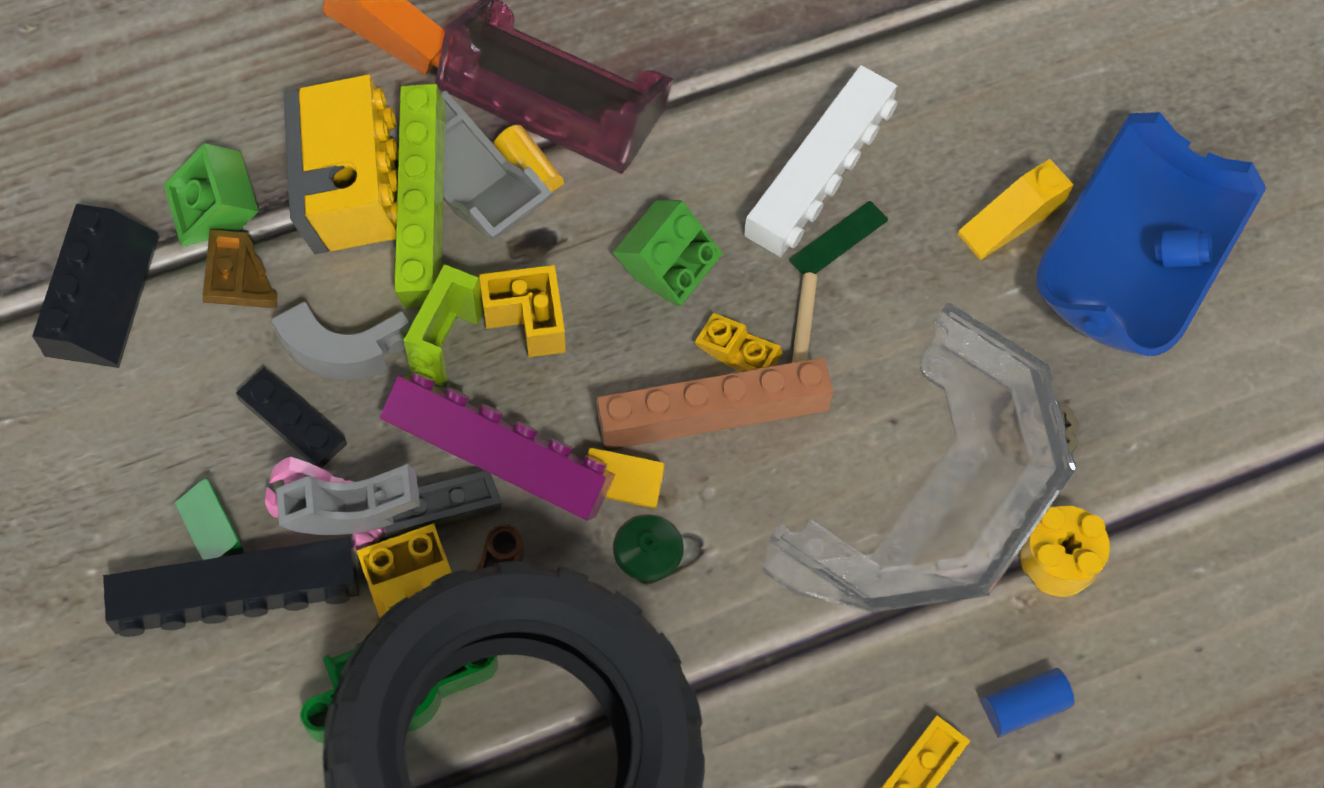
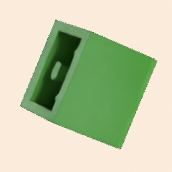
(668, 251)

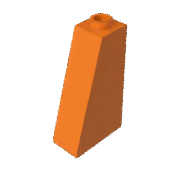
(393, 27)

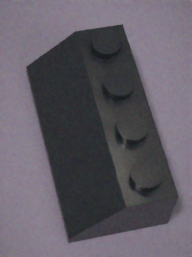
(95, 287)

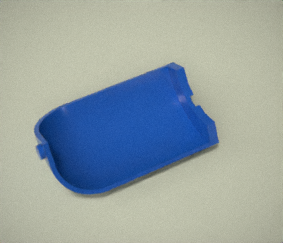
(1103, 257)

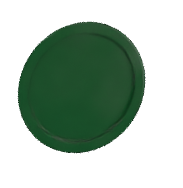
(648, 547)

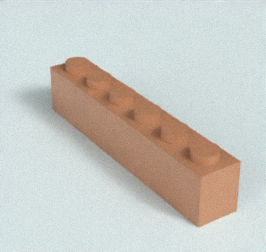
(714, 403)

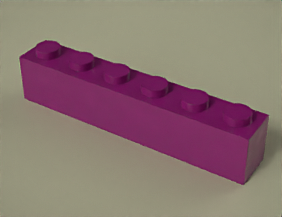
(497, 445)

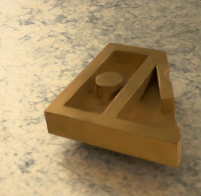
(235, 272)

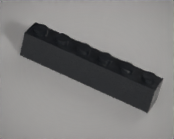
(230, 587)

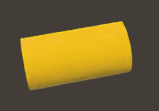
(523, 152)

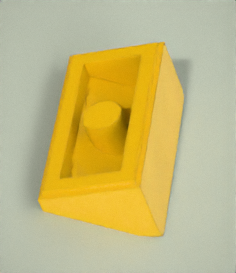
(635, 479)

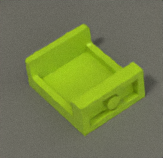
(451, 297)

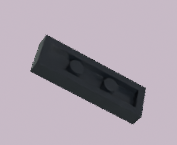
(291, 418)

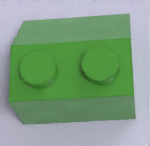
(210, 194)

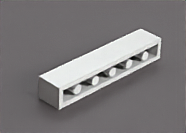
(820, 162)

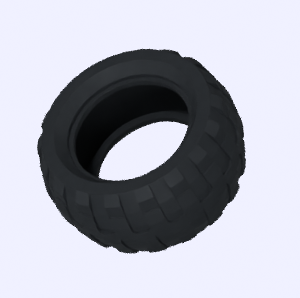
(515, 613)

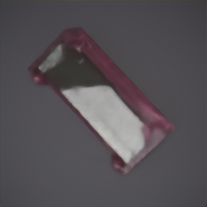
(548, 88)

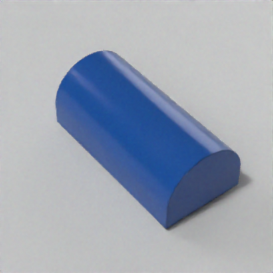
(1028, 701)

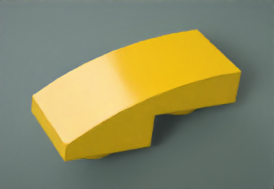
(735, 347)

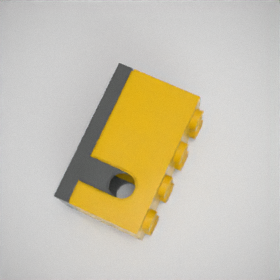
(341, 164)

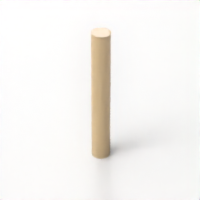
(804, 318)

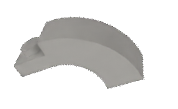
(347, 508)

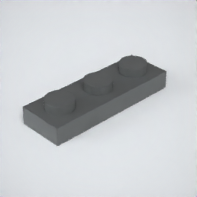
(448, 503)

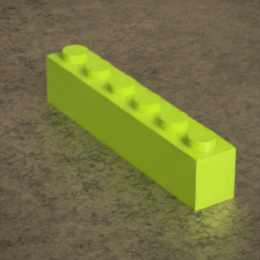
(419, 193)

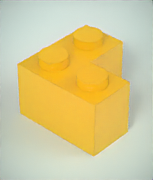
(529, 299)

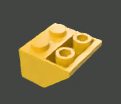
(403, 566)

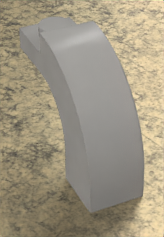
(337, 354)

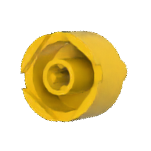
(1071, 531)

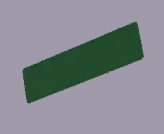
(839, 239)

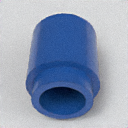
(1184, 248)

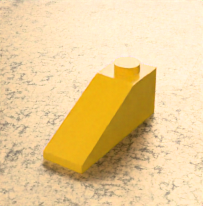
(1017, 209)

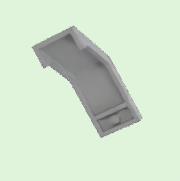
(479, 179)

